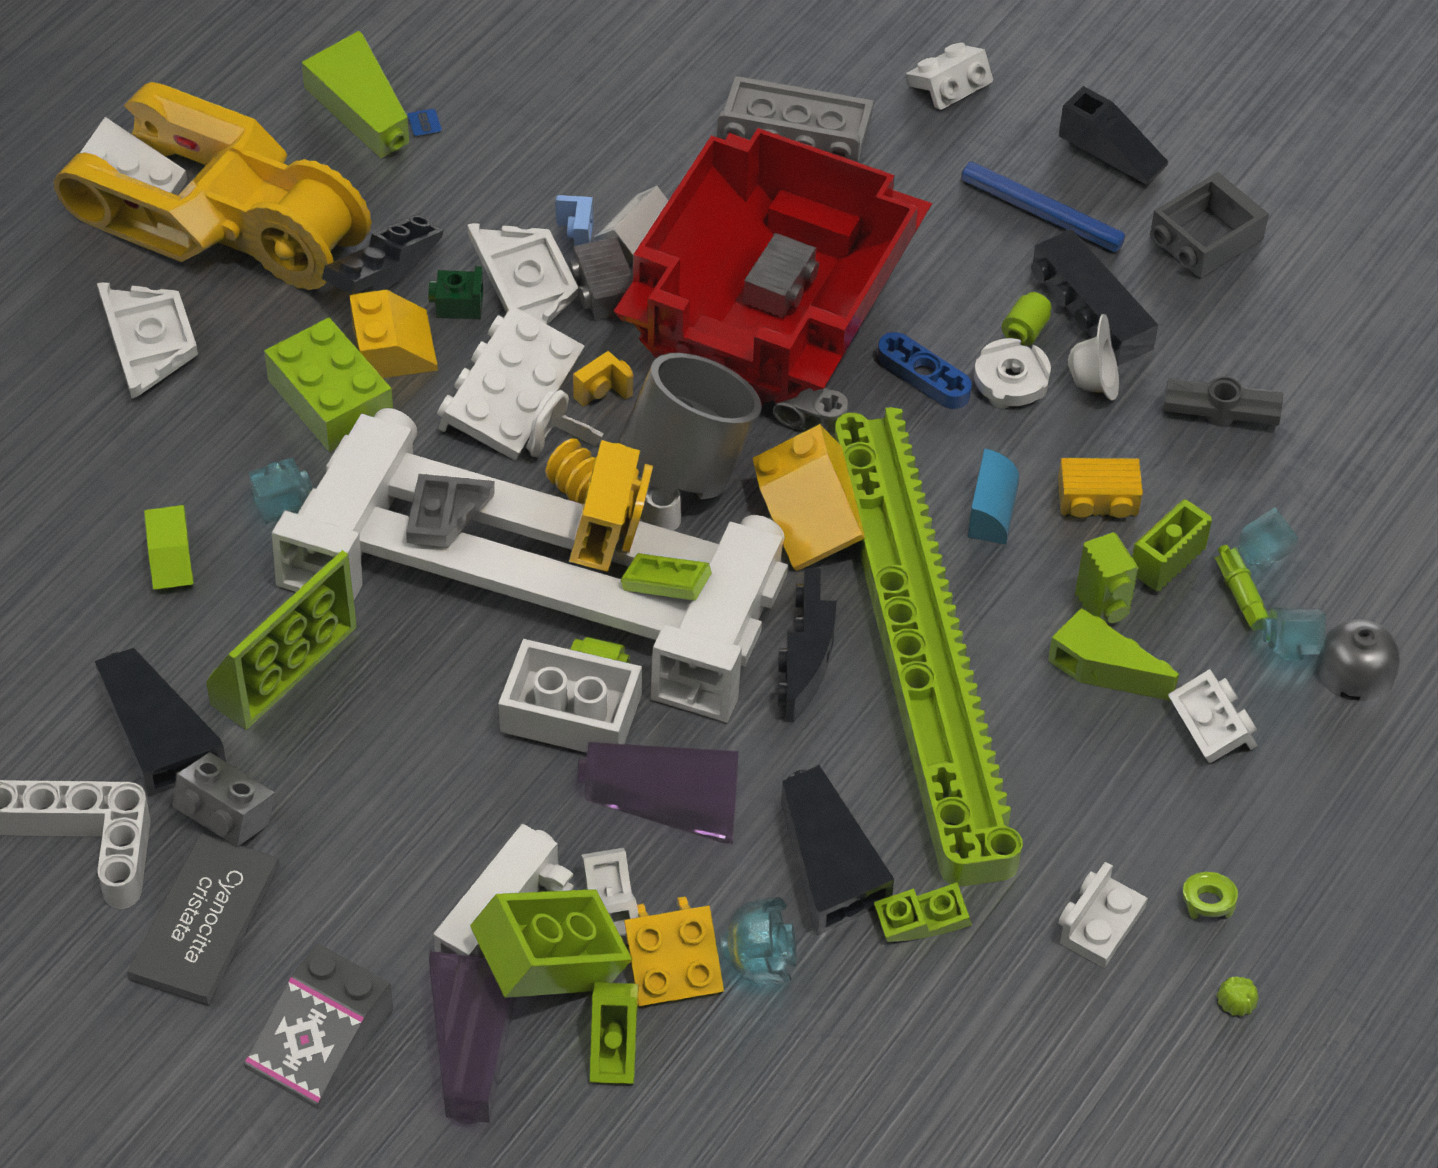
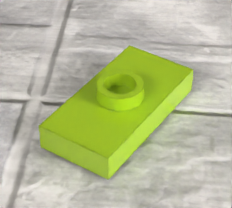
(666, 576)

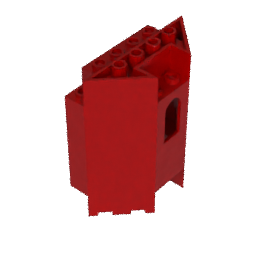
(718, 225)

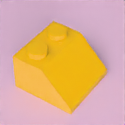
(392, 333)

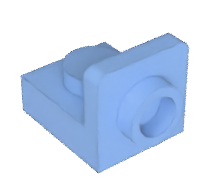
(577, 215)

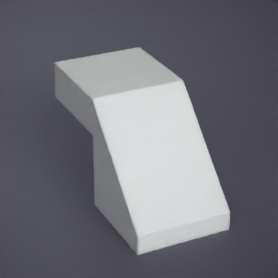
(610, 877)

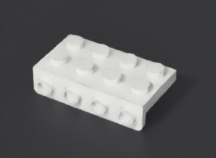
(509, 381)

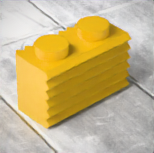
(1100, 487)

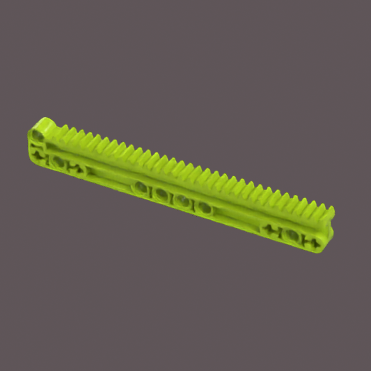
(927, 652)

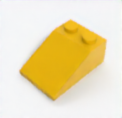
(810, 496)

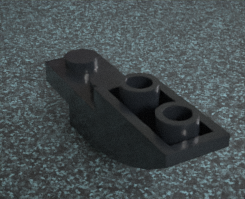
(386, 259)
(807, 648)

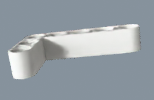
(104, 819)

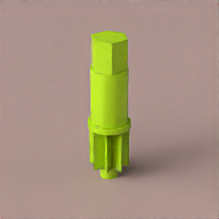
(1242, 586)

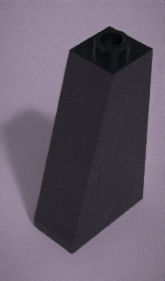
(153, 720)
(832, 853)

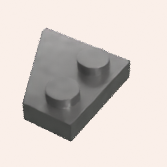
(445, 507)

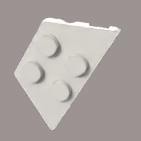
(525, 269)
(148, 333)

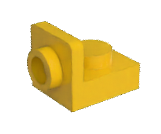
(600, 376)

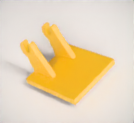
(673, 954)

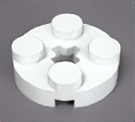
(1010, 390)

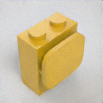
(610, 506)

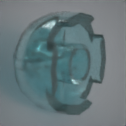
(760, 942)

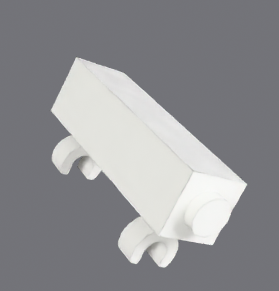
(520, 867)

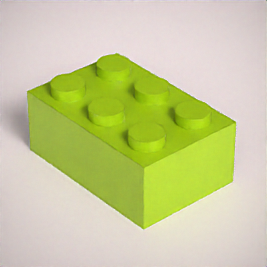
(326, 381)
(550, 942)

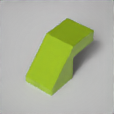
(168, 547)

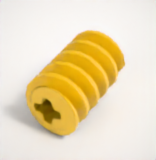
(571, 469)

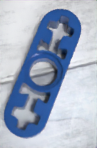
(931, 384)

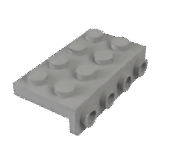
(801, 114)

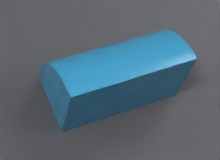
(994, 498)

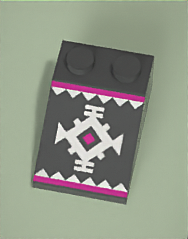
(320, 1025)

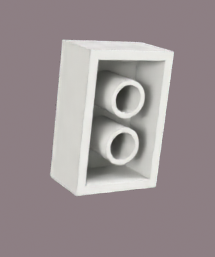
(569, 697)

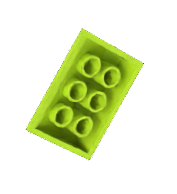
(285, 645)

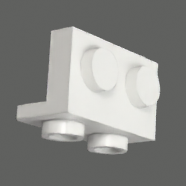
(952, 74)

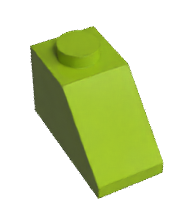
(614, 1032)

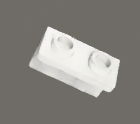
(1211, 716)
(1100, 917)

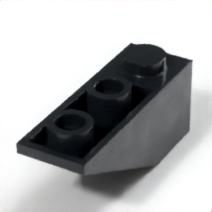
(1109, 135)

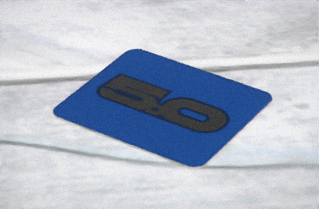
(424, 122)

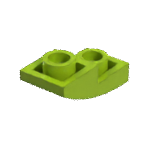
(922, 916)

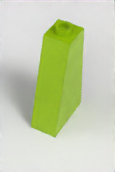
(358, 93)

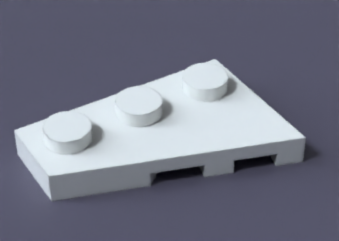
(135, 157)

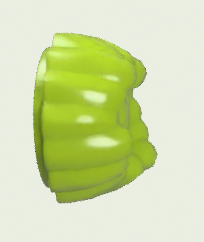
(1238, 996)

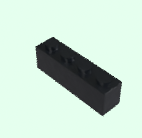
(1089, 290)

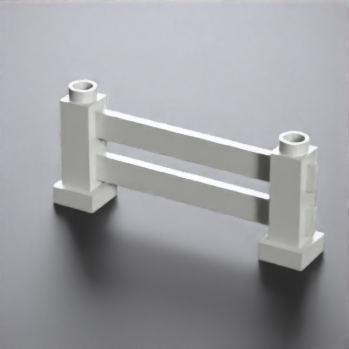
(696, 641)

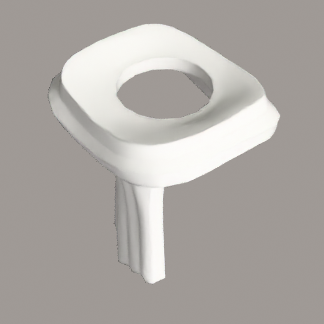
(552, 414)

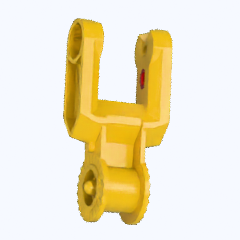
(239, 199)

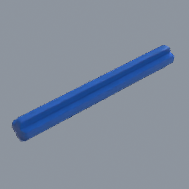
(1043, 206)

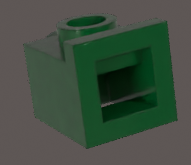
(457, 294)

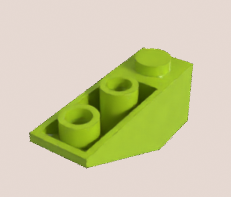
(1106, 659)

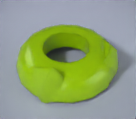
(1211, 883)

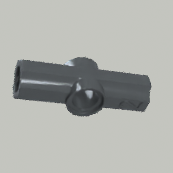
(1223, 401)

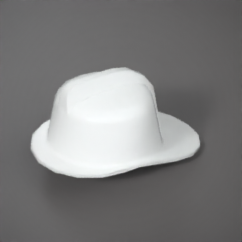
(1095, 364)

